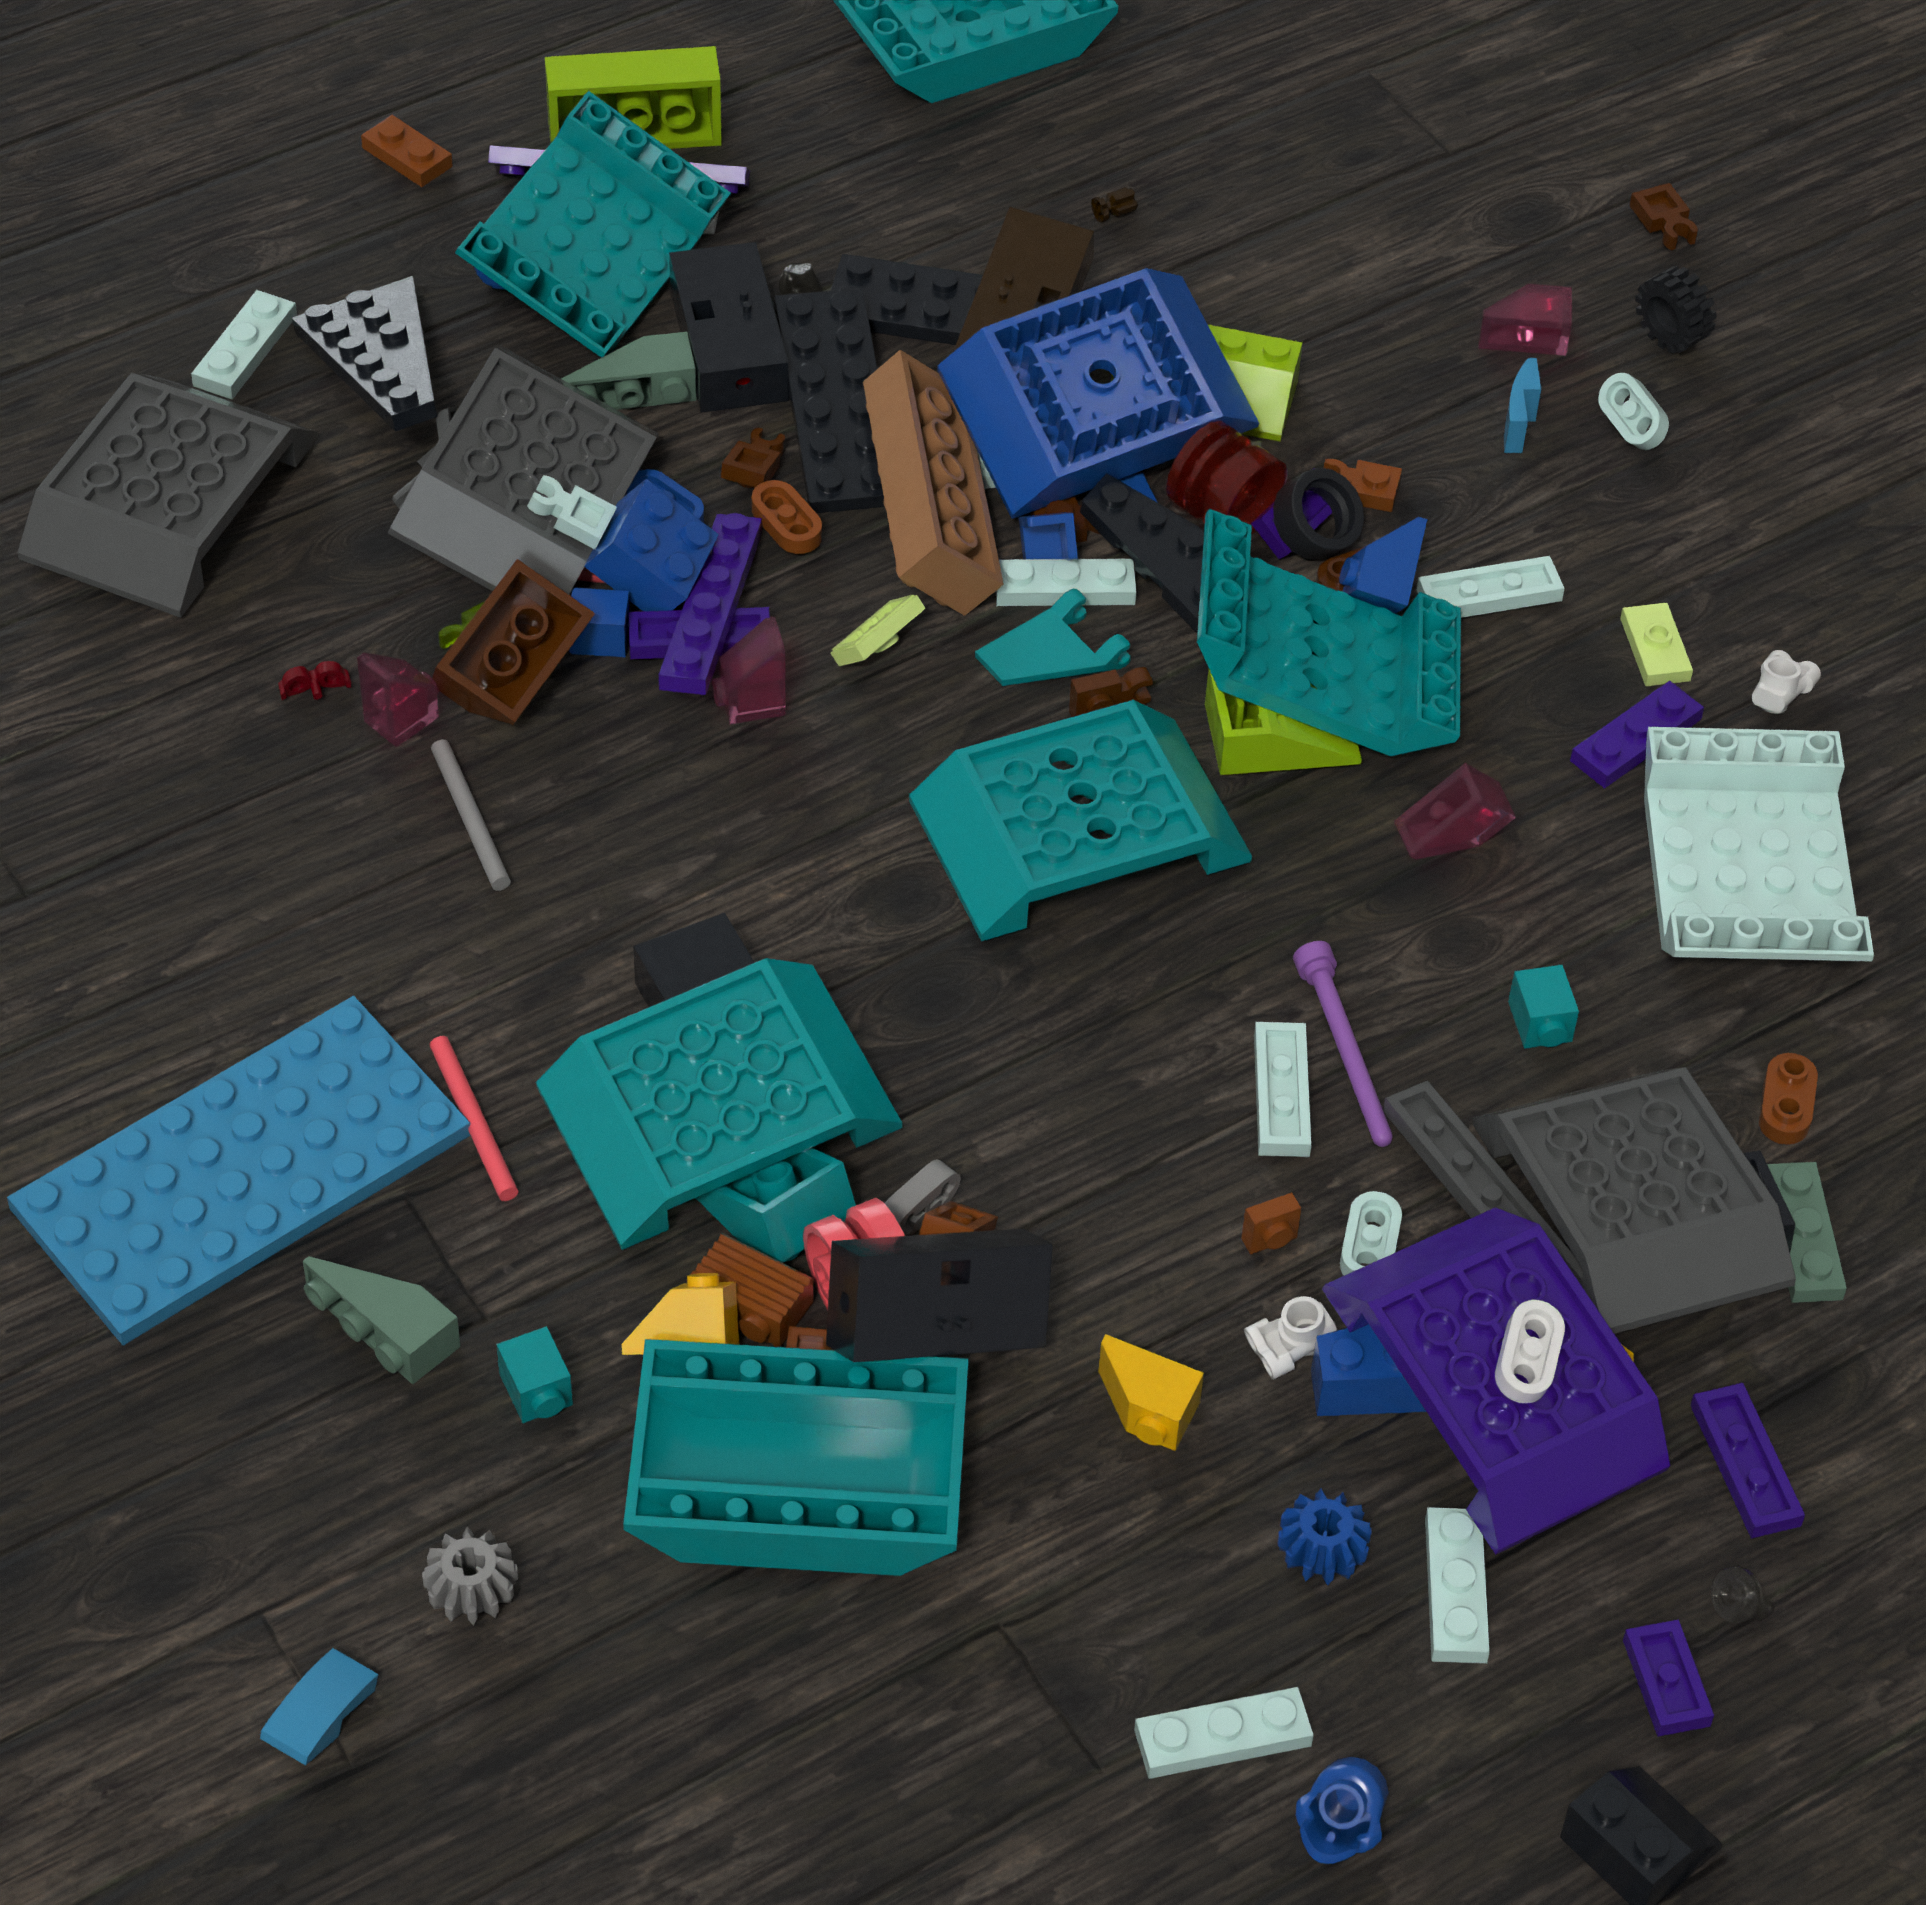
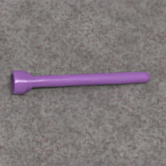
(1317, 966)

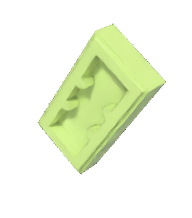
(878, 631)
(1656, 644)

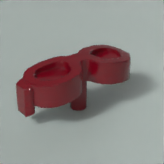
(324, 675)

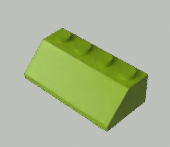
(1266, 373)

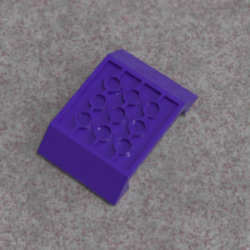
(1444, 1323)

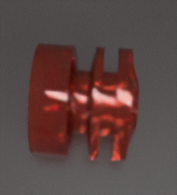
(1225, 474)

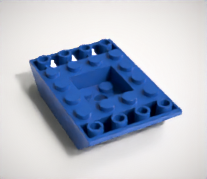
(1056, 430)

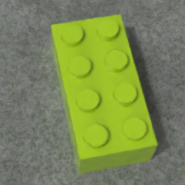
(661, 91)

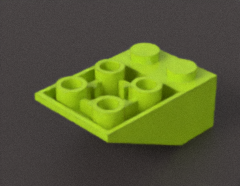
(1262, 740)

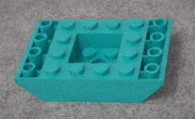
(970, 44)

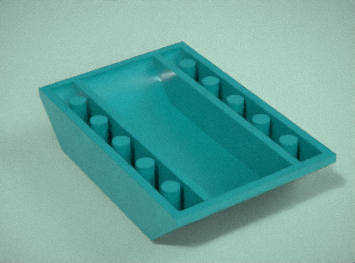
(796, 1457)

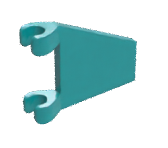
(1050, 648)

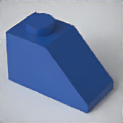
(1385, 568)

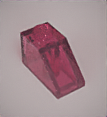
(1529, 321)
(753, 676)
(396, 697)
(1455, 815)

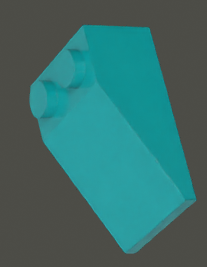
(780, 1200)

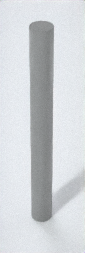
(470, 815)

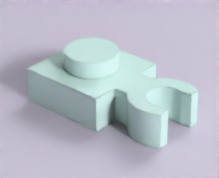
(578, 513)

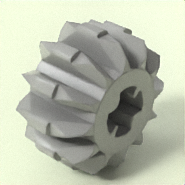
(470, 1575)

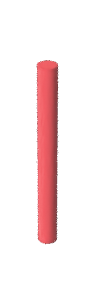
(479, 1129)

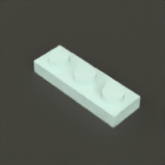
(244, 344)
(1046, 580)
(1496, 586)
(1282, 1089)
(1456, 1587)
(1223, 1732)

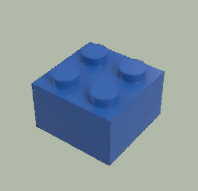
(652, 549)

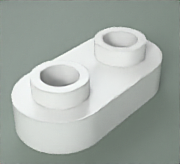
(1529, 1355)

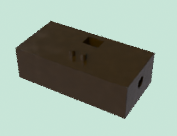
(1029, 267)

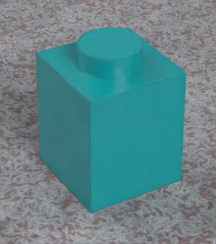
(1543, 1006)
(534, 1375)

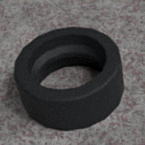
(1344, 505)

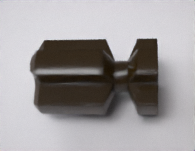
(1117, 202)

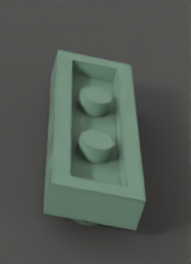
(1813, 1244)

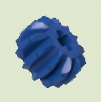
(1324, 1536)

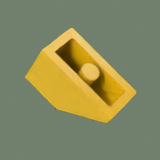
(690, 1312)
(1149, 1391)

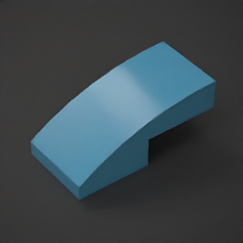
(1522, 406)
(316, 1705)

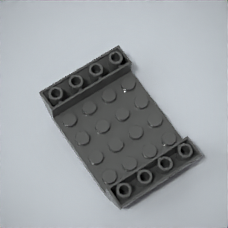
(490, 459)
(154, 489)
(1647, 1196)

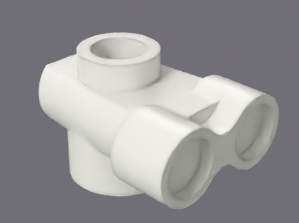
(1783, 681)
(1291, 1336)

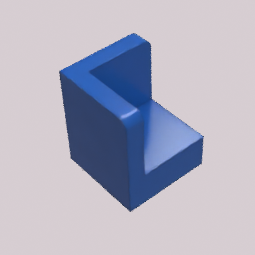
(1048, 536)
(609, 627)

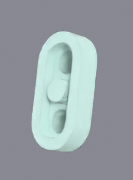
(1635, 414)
(1369, 1242)

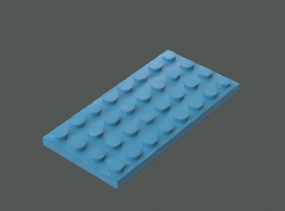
(238, 1169)

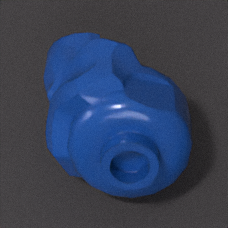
(1342, 1810)

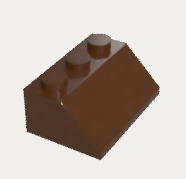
(511, 645)

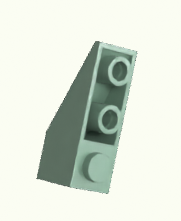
(641, 373)
(393, 1317)

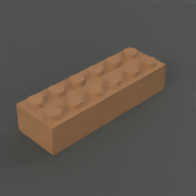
(931, 486)

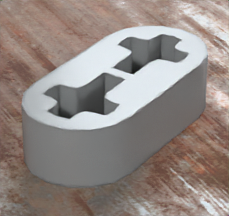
(922, 1193)

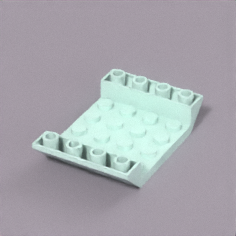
(1750, 845)

